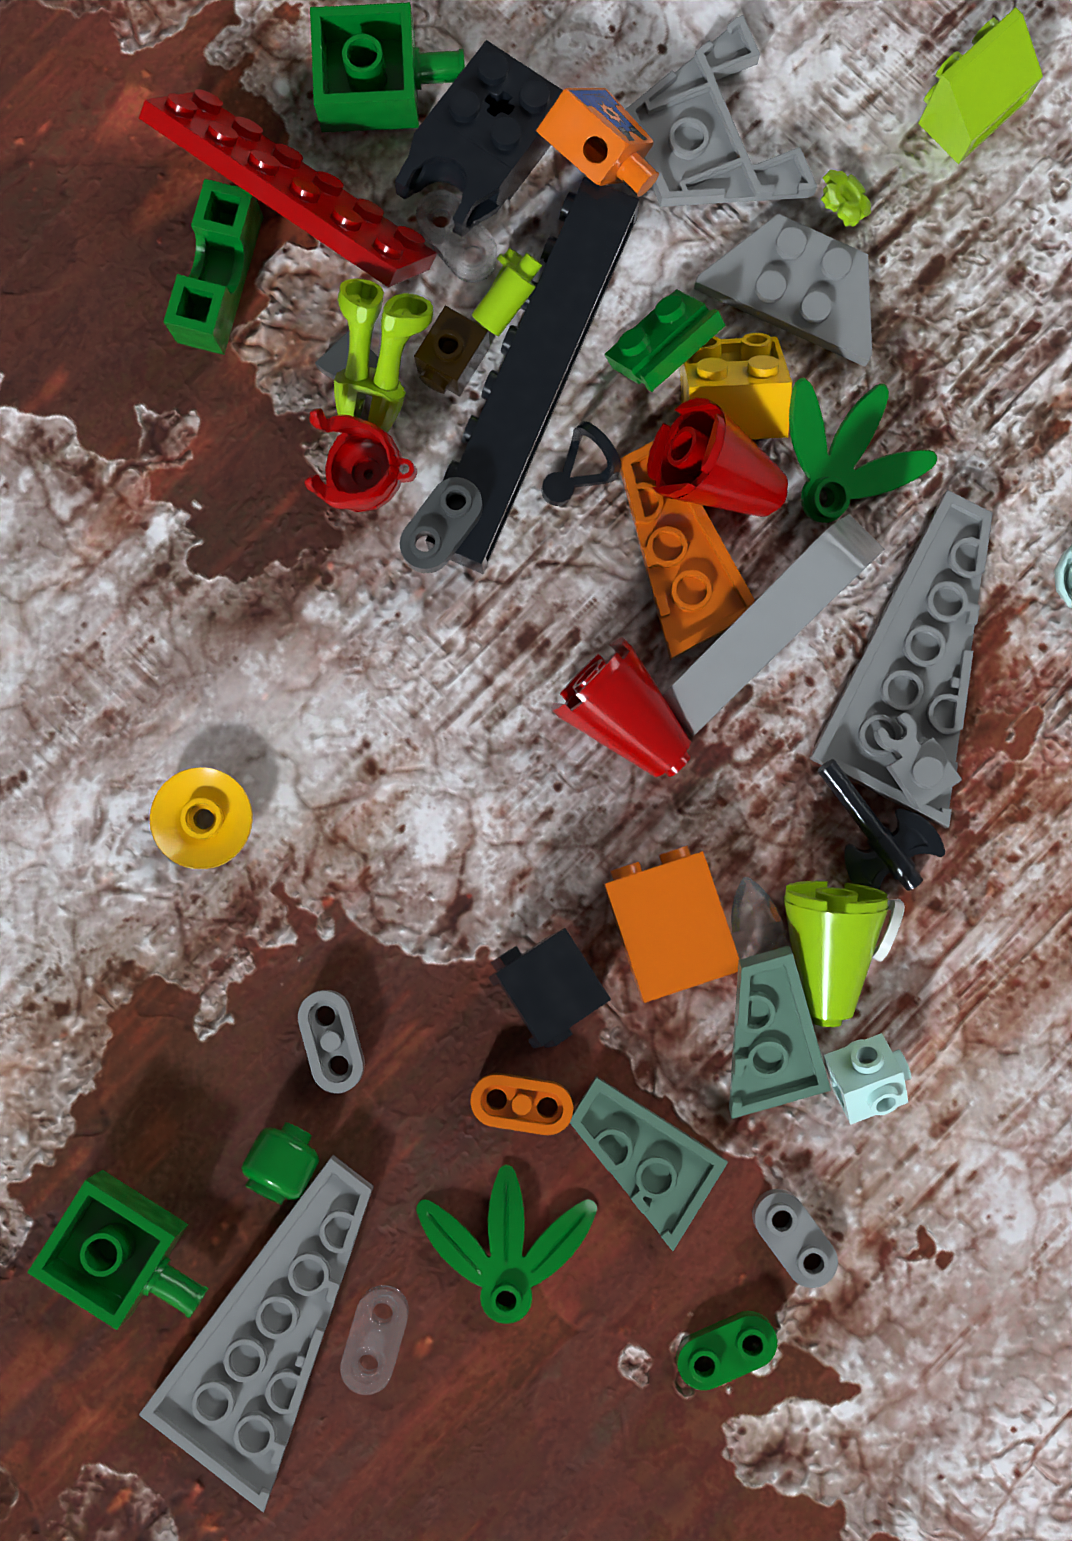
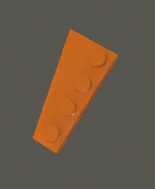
(685, 560)

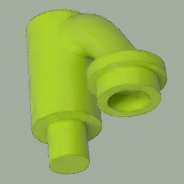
(507, 291)

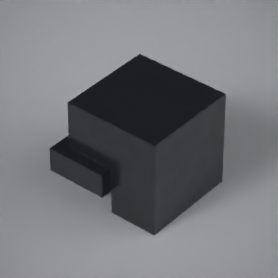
(549, 987)

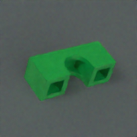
(208, 299)

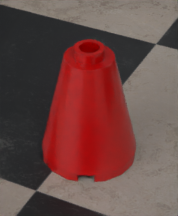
(714, 463)
(625, 712)

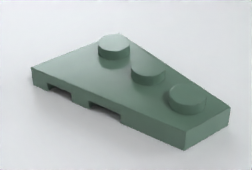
(773, 1038)
(649, 1157)

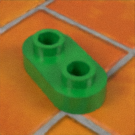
(724, 1346)

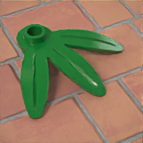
(835, 469)
(506, 1266)

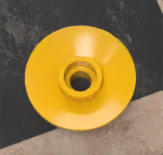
(176, 812)

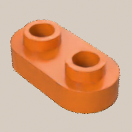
(521, 1109)

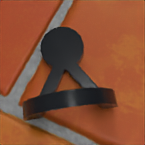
(559, 486)

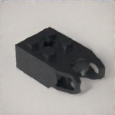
(481, 135)

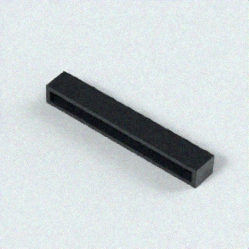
(539, 359)

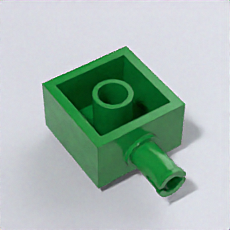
(371, 68)
(115, 1252)

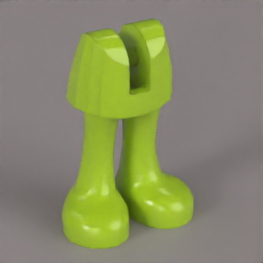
(401, 318)

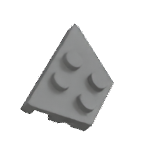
(799, 285)

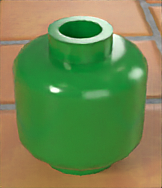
(280, 1163)

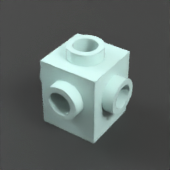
(868, 1078)

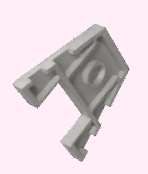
(696, 138)

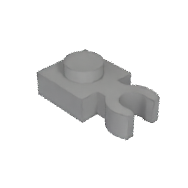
(921, 768)

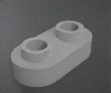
(326, 1041)
(796, 1239)

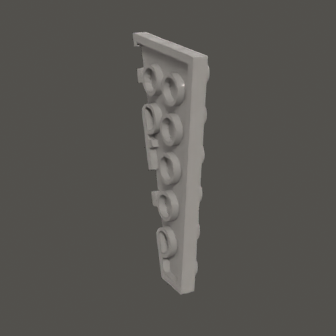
(916, 657)
(250, 1365)

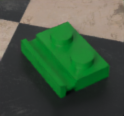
(664, 339)

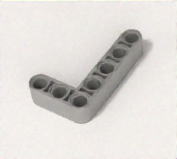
(771, 622)

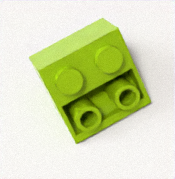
(982, 86)

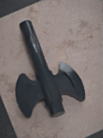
(889, 850)

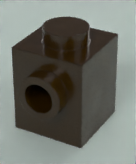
(451, 352)

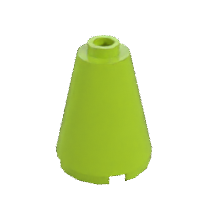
(833, 943)

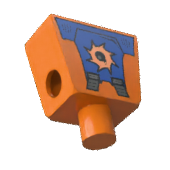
(600, 138)

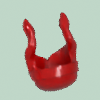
(354, 454)

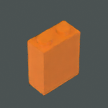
(671, 924)

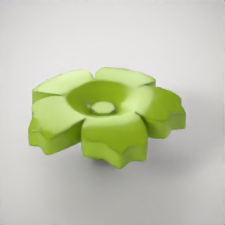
(846, 197)

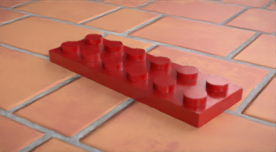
(290, 186)

